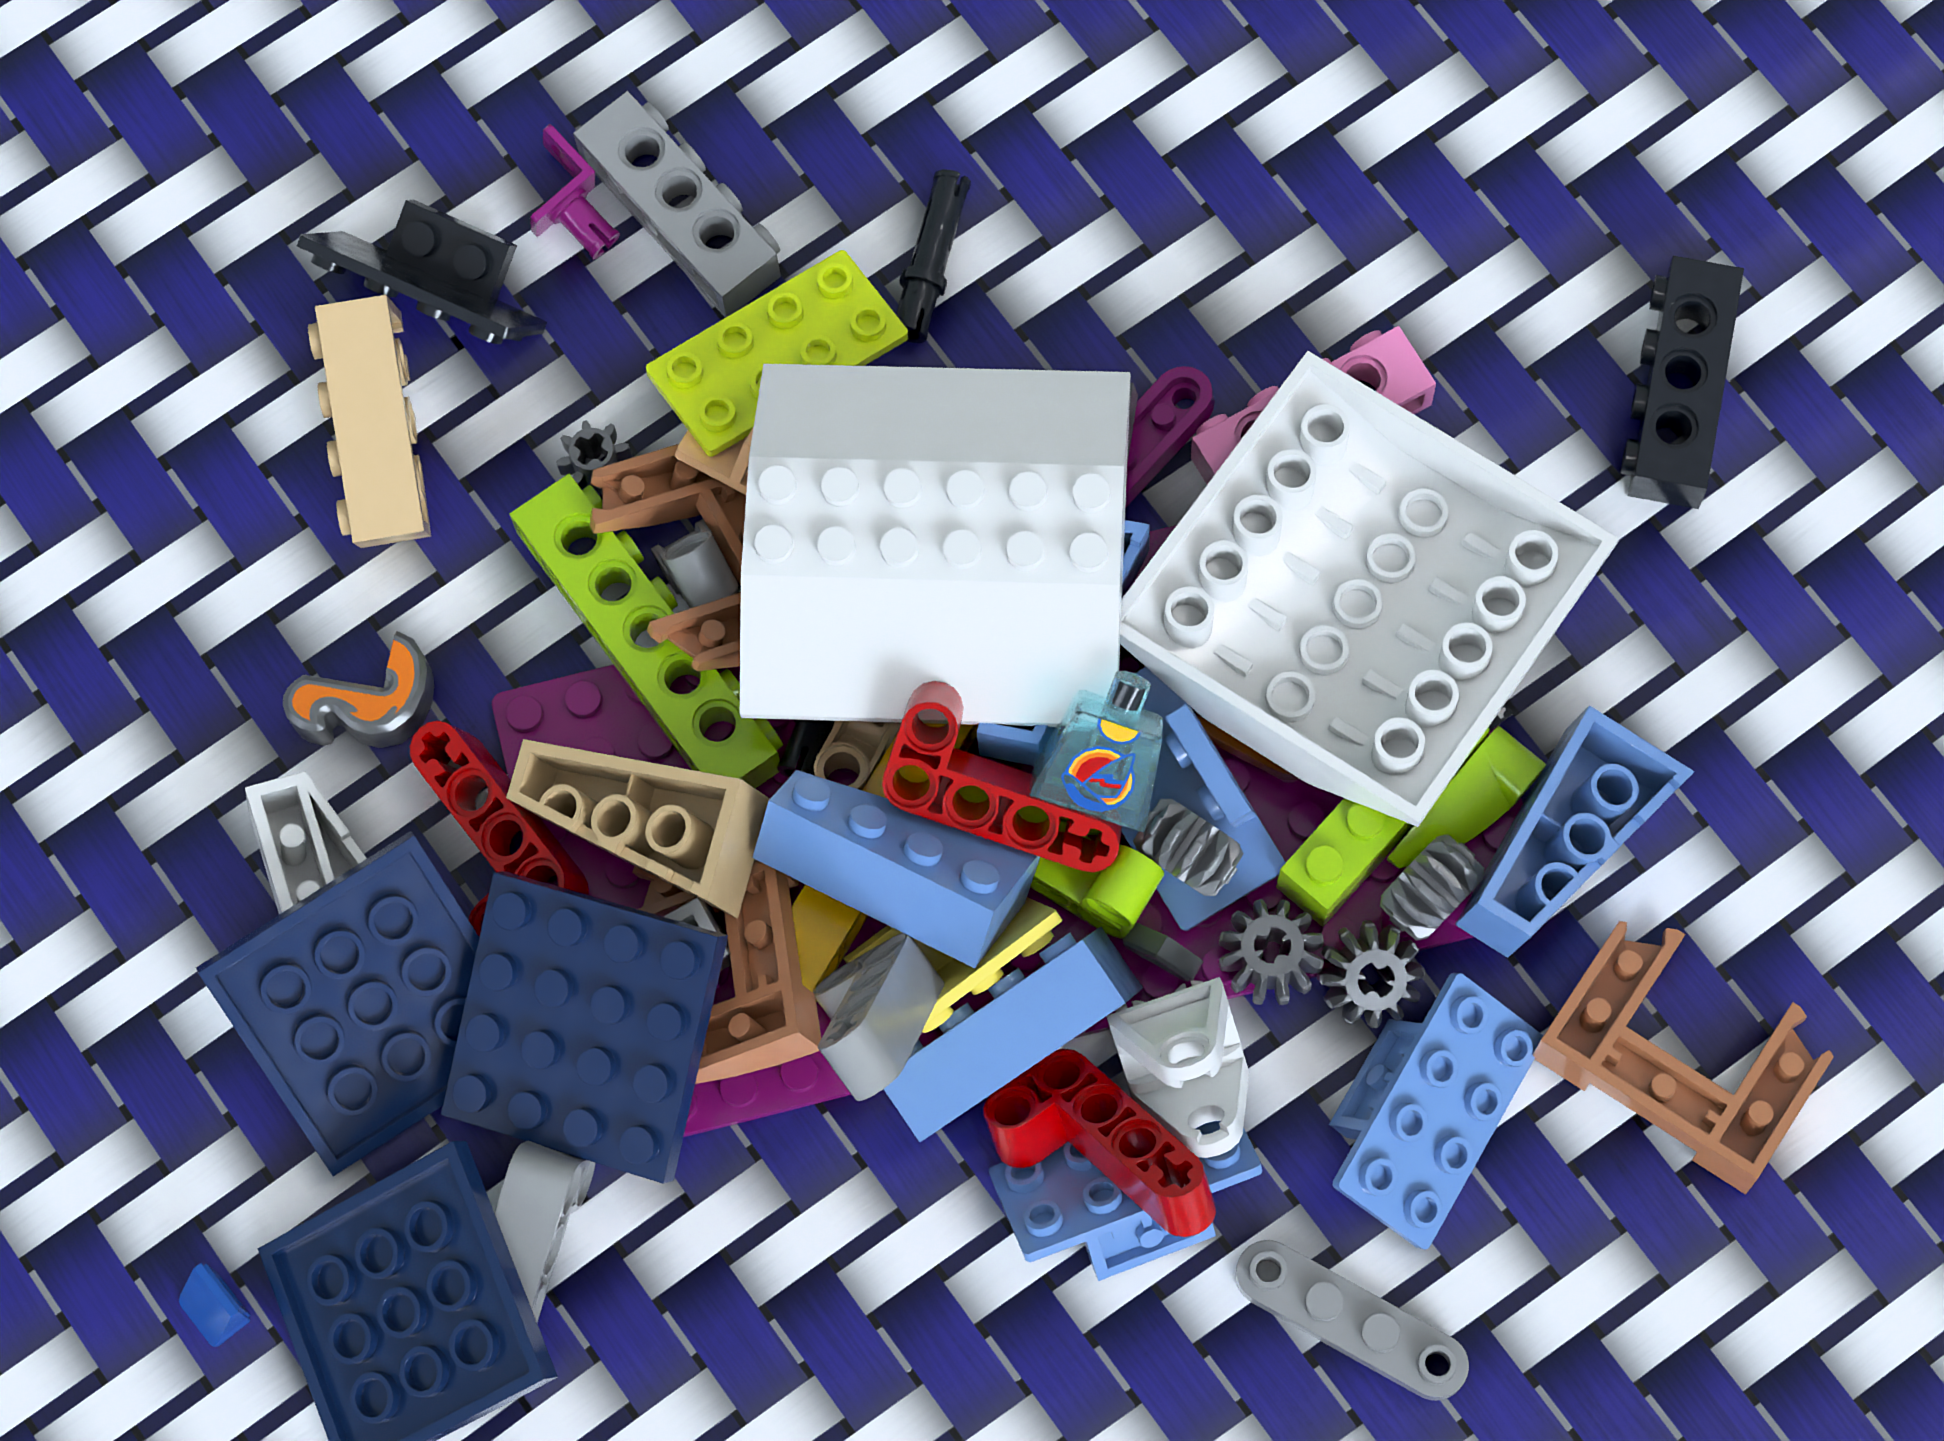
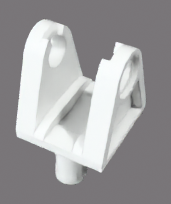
(1186, 1064)

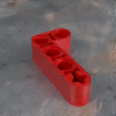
(1006, 787)
(498, 819)
(1076, 1103)

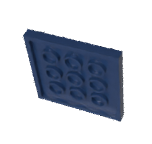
(355, 1000)
(584, 1026)
(408, 1306)

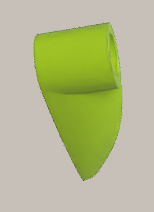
(1475, 796)

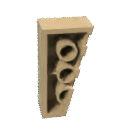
(370, 421)
(658, 817)

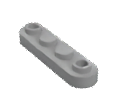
(1352, 1320)

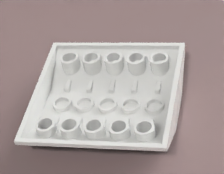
(932, 537)
(1358, 592)

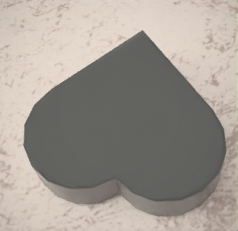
(1162, 952)

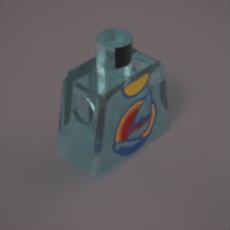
(1103, 754)

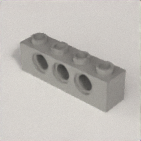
(724, 275)

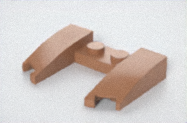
(664, 490)
(772, 1011)
(1728, 1131)

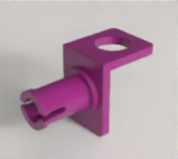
(570, 203)

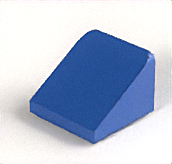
(212, 1305)

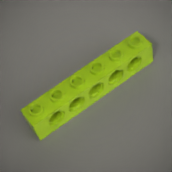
(547, 529)

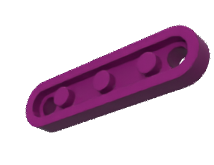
(1163, 428)

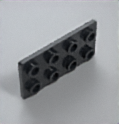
(440, 264)

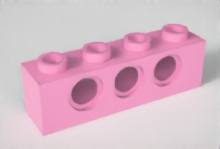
(1376, 358)

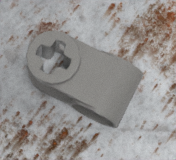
(696, 567)

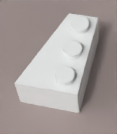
(299, 837)

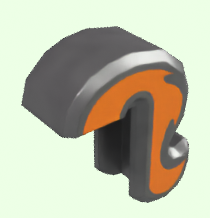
(367, 712)

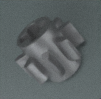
(591, 443)

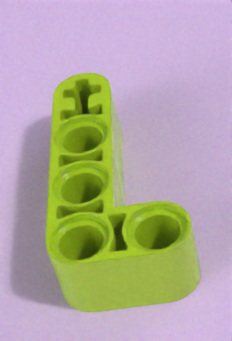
(1101, 898)

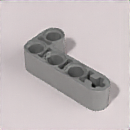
(877, 1013)
(535, 1209)

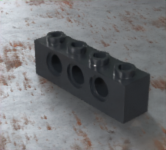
(1711, 298)

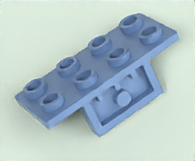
(1199, 779)
(1430, 1107)
(1073, 1202)

